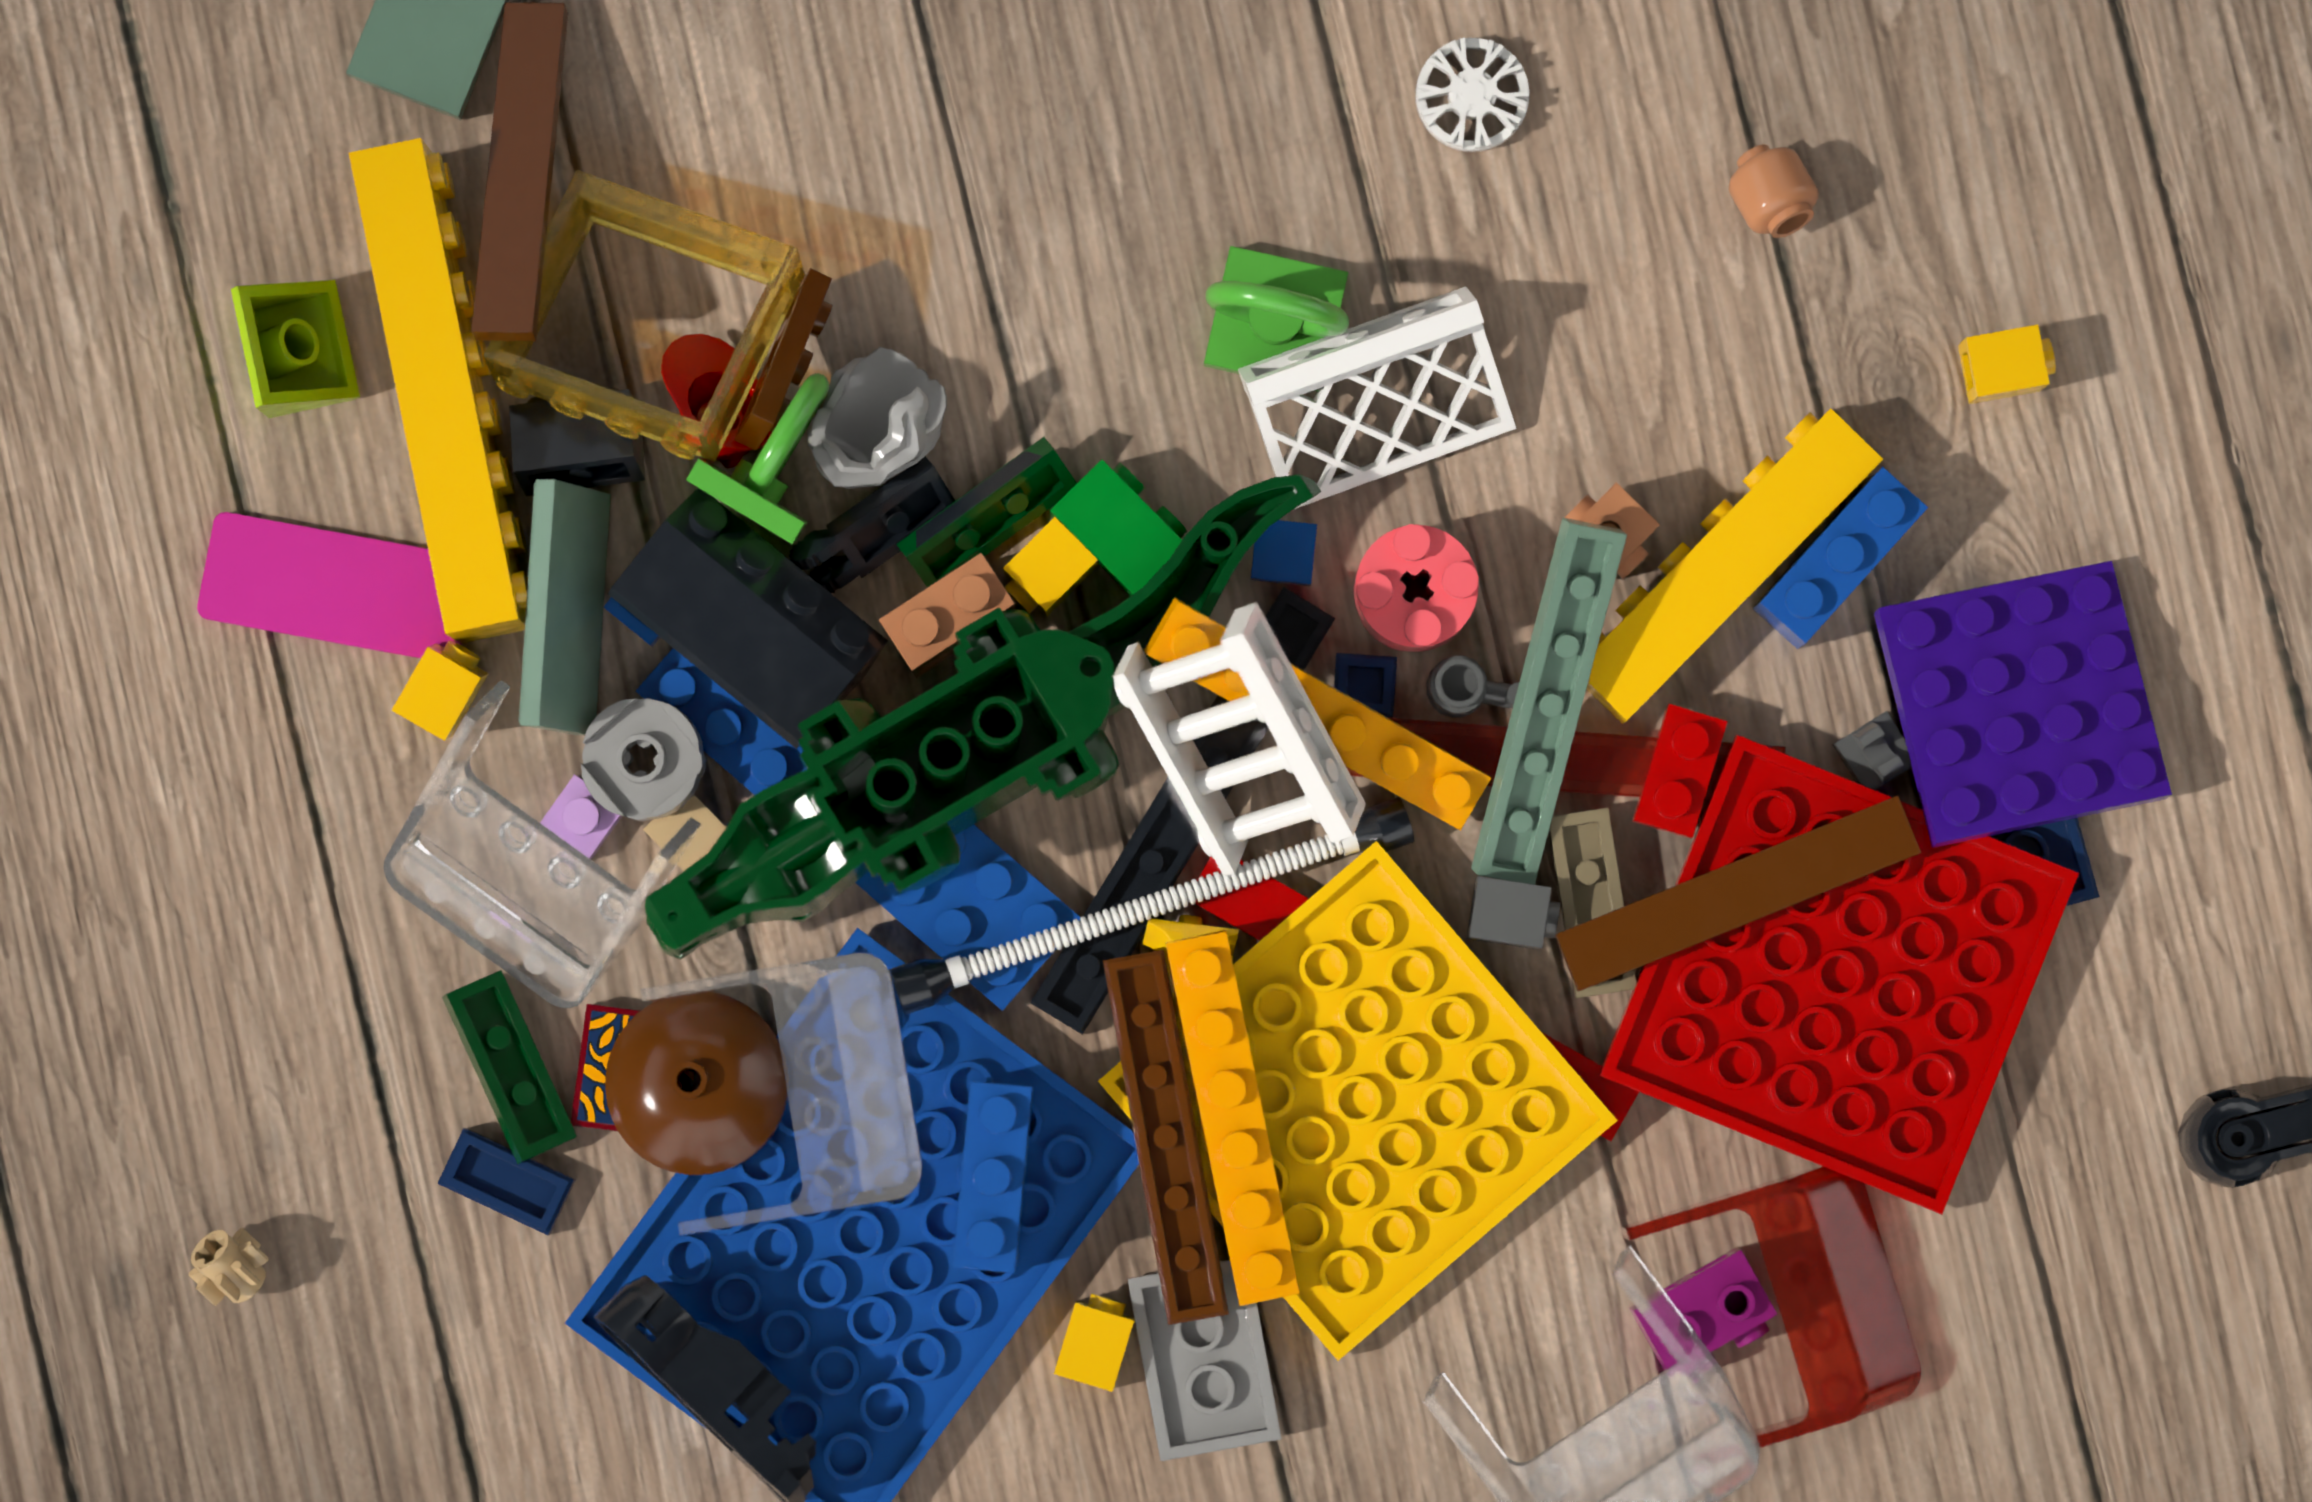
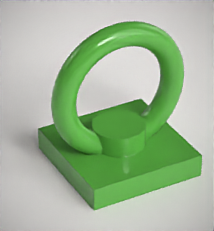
(1271, 307)
(755, 487)

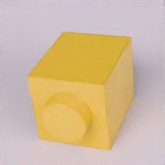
(2006, 363)
(1048, 568)
(441, 689)
(1095, 1342)

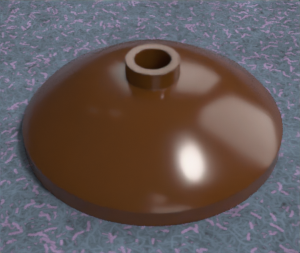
(738, 1093)

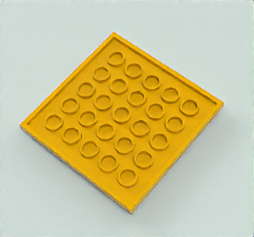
(1392, 1095)

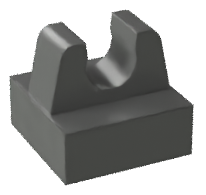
(1874, 752)

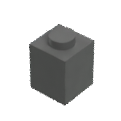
(1512, 913)

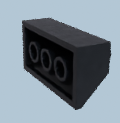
(747, 615)

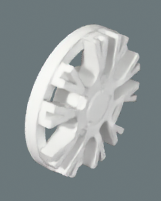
(1472, 94)

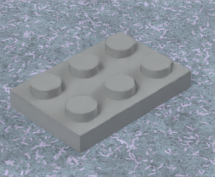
(1204, 1375)

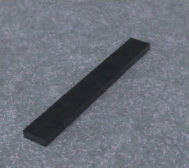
(1165, 838)

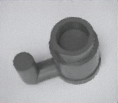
(1460, 686)

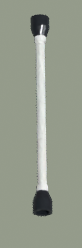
(927, 981)

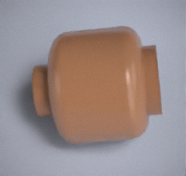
(1773, 191)

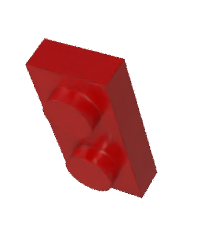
(1679, 771)

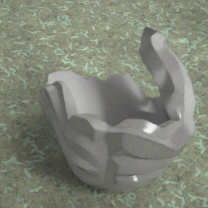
(876, 420)

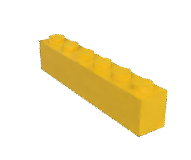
(1729, 562)

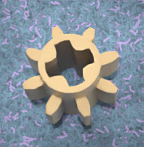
(228, 1266)

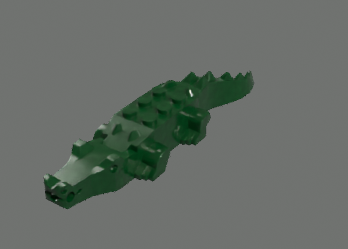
(903, 784)

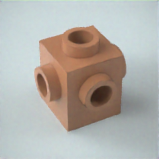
(1619, 511)

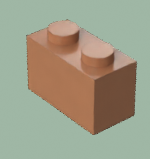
(927, 623)

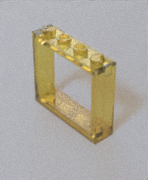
(686, 233)

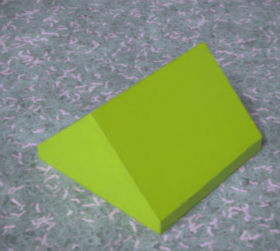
(295, 346)

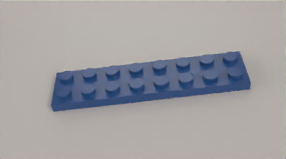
(963, 913)

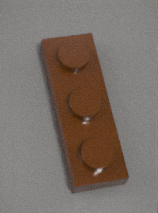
(786, 359)

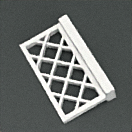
(1375, 347)

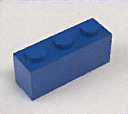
(1840, 558)
(993, 1177)

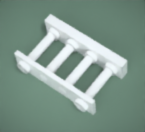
(1274, 699)

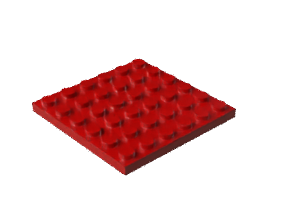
(1858, 1016)

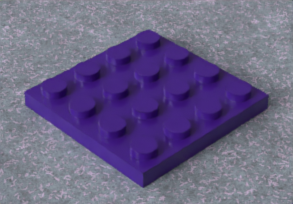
(2022, 704)

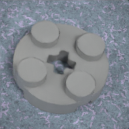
(607, 757)

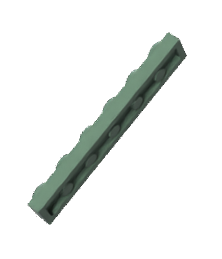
(1548, 701)

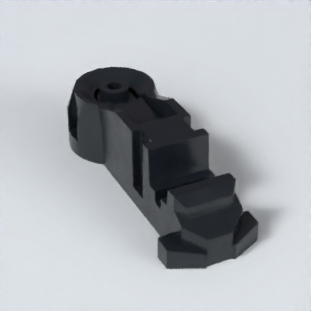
(2279, 1132)
(707, 1377)

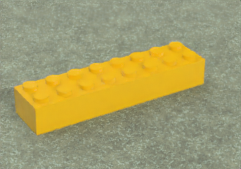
(441, 389)

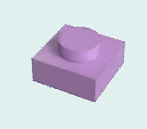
(580, 818)

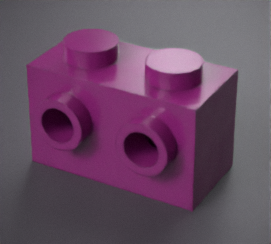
(1719, 1303)

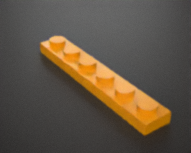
(1362, 736)
(1232, 1117)

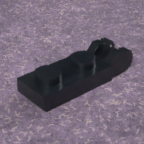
(873, 527)

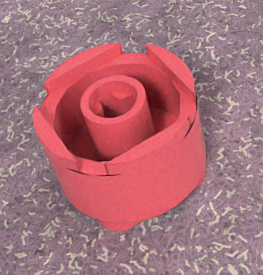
(1411, 553)

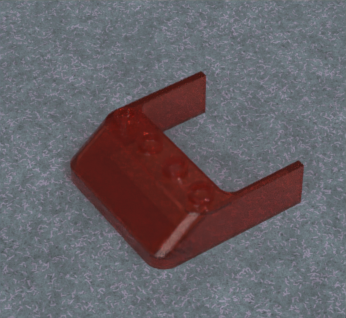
(1829, 1290)

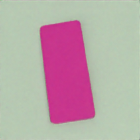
(321, 586)

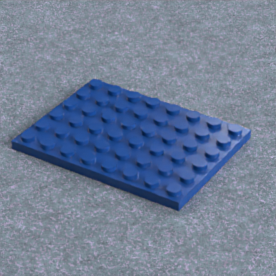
(864, 1298)

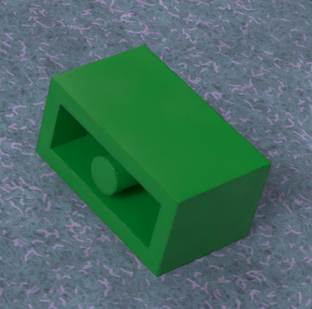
(1119, 525)

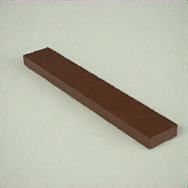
(520, 172)
(1737, 893)
(1166, 1137)

